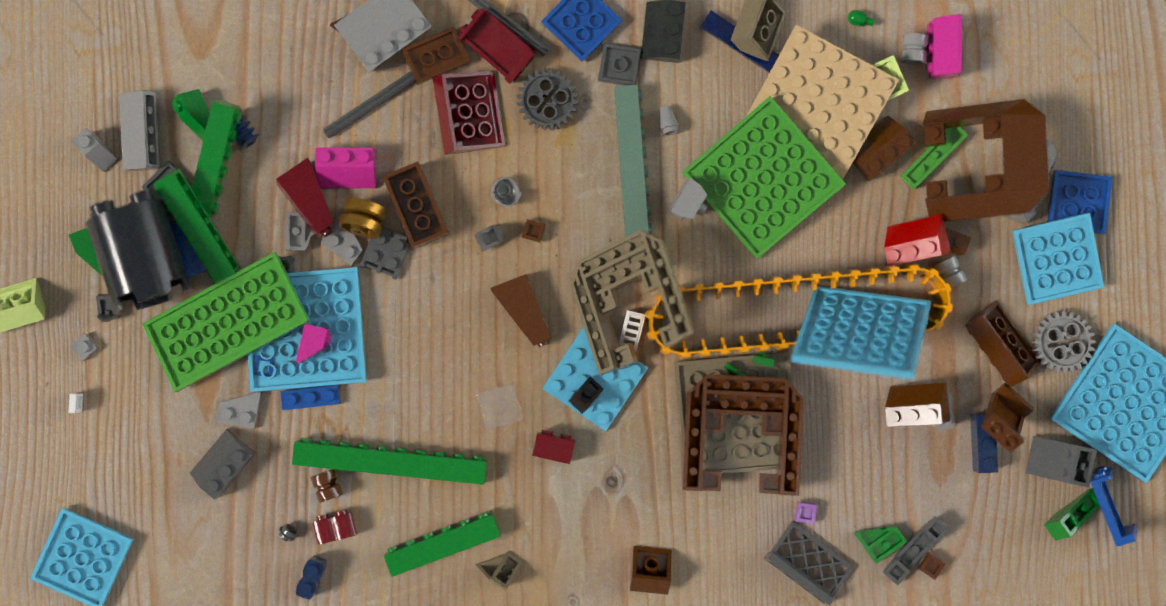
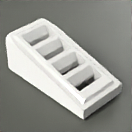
(638, 332)

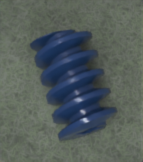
(244, 135)

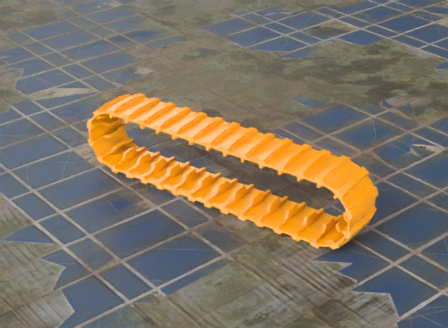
(935, 322)

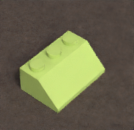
(21, 305)

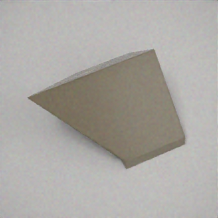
(501, 569)

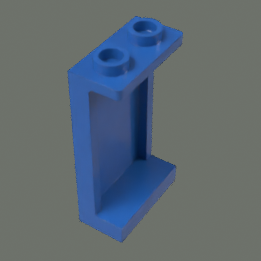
(1121, 534)

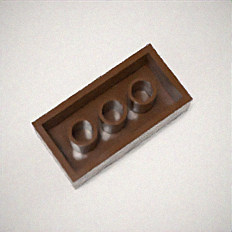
(415, 205)

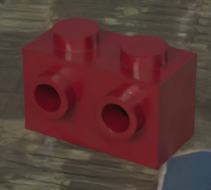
(553, 447)

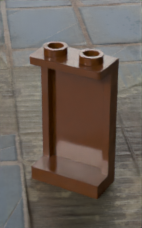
(1006, 417)

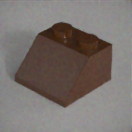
(651, 570)

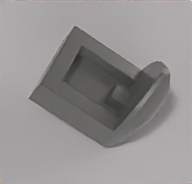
(489, 237)
(105, 308)

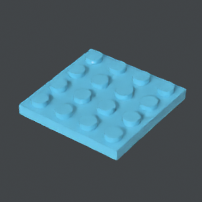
(1058, 258)
(577, 367)
(81, 558)

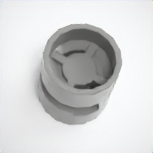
(915, 45)
(949, 271)

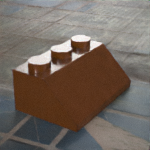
(882, 147)
(917, 405)

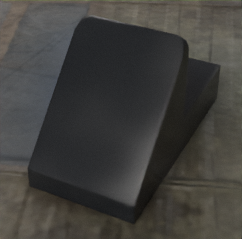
(585, 395)

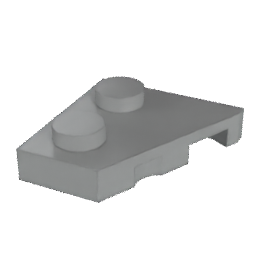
(343, 244)

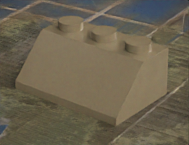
(758, 27)

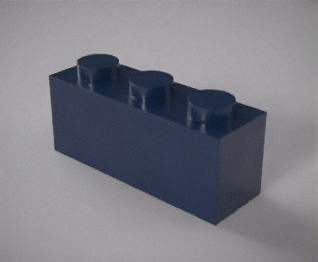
(983, 447)

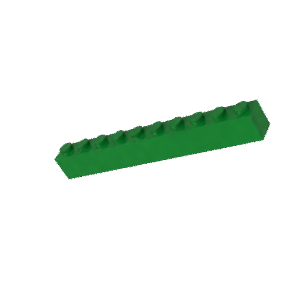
(389, 462)

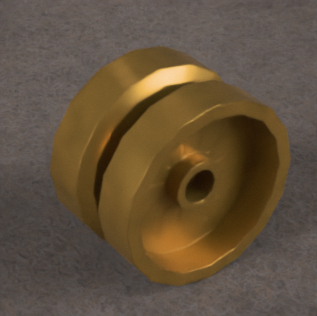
(362, 217)

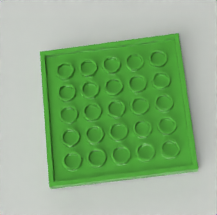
(764, 177)

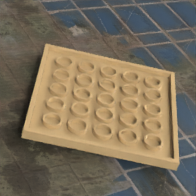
(827, 95)

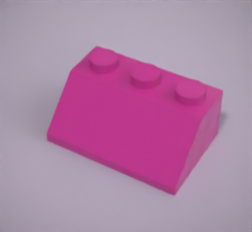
(944, 47)
(346, 167)

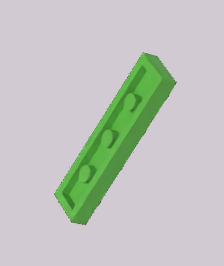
(932, 157)

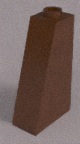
(522, 306)

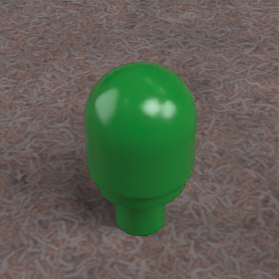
(859, 18)

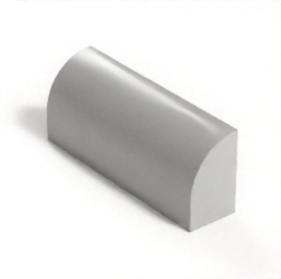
(139, 131)

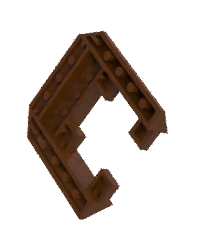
(1024, 160)
(744, 395)

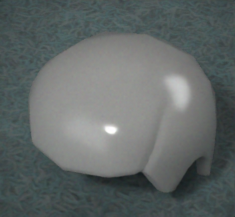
(505, 191)

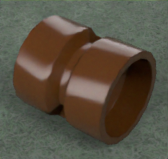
(326, 485)

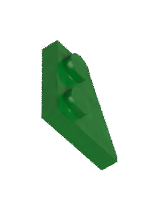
(880, 541)

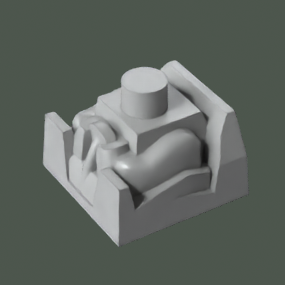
(688, 201)

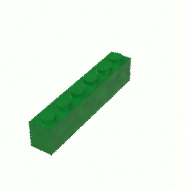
(215, 154)
(196, 225)
(442, 544)

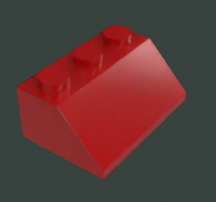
(916, 240)

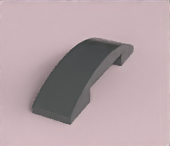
(914, 549)

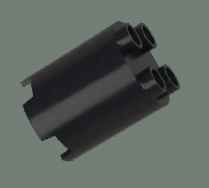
(136, 251)

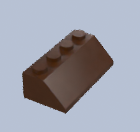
(1003, 344)

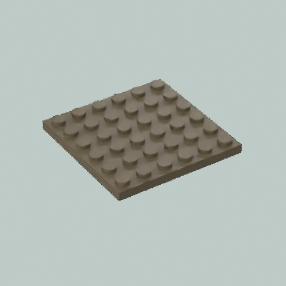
(741, 445)

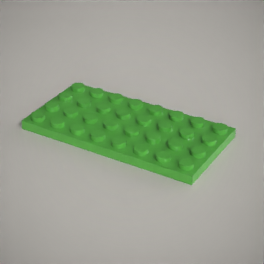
(226, 322)

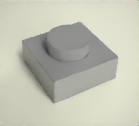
(84, 347)

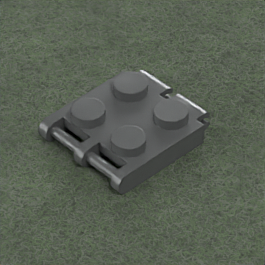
(386, 252)

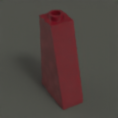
(305, 195)

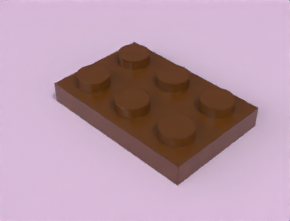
(435, 55)

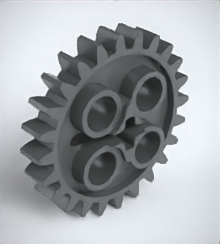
(561, 109)

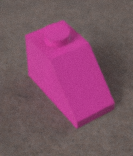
(312, 342)

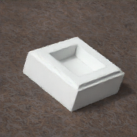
(75, 402)

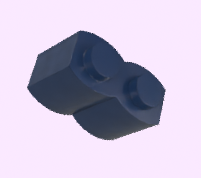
(312, 572)

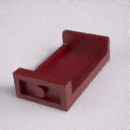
(497, 44)

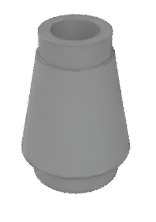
(668, 122)

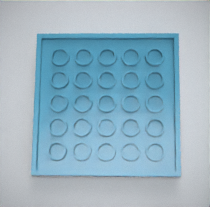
(333, 304)
(862, 332)
(1119, 403)

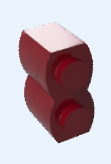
(334, 527)

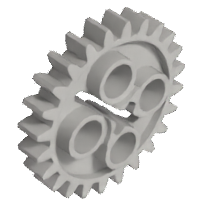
(1067, 357)

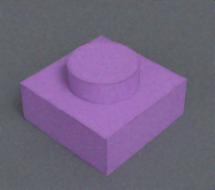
(805, 512)

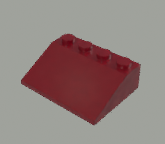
(468, 112)

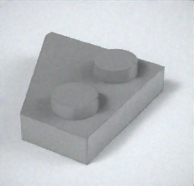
(297, 232)
(240, 411)

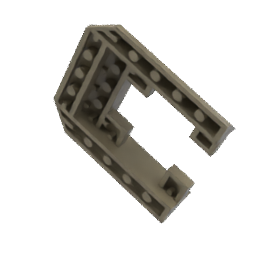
(613, 268)

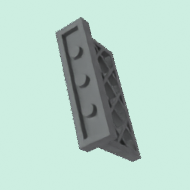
(800, 577)

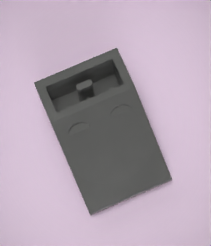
(1061, 461)

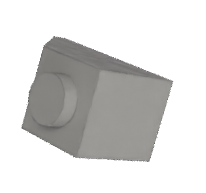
(94, 149)

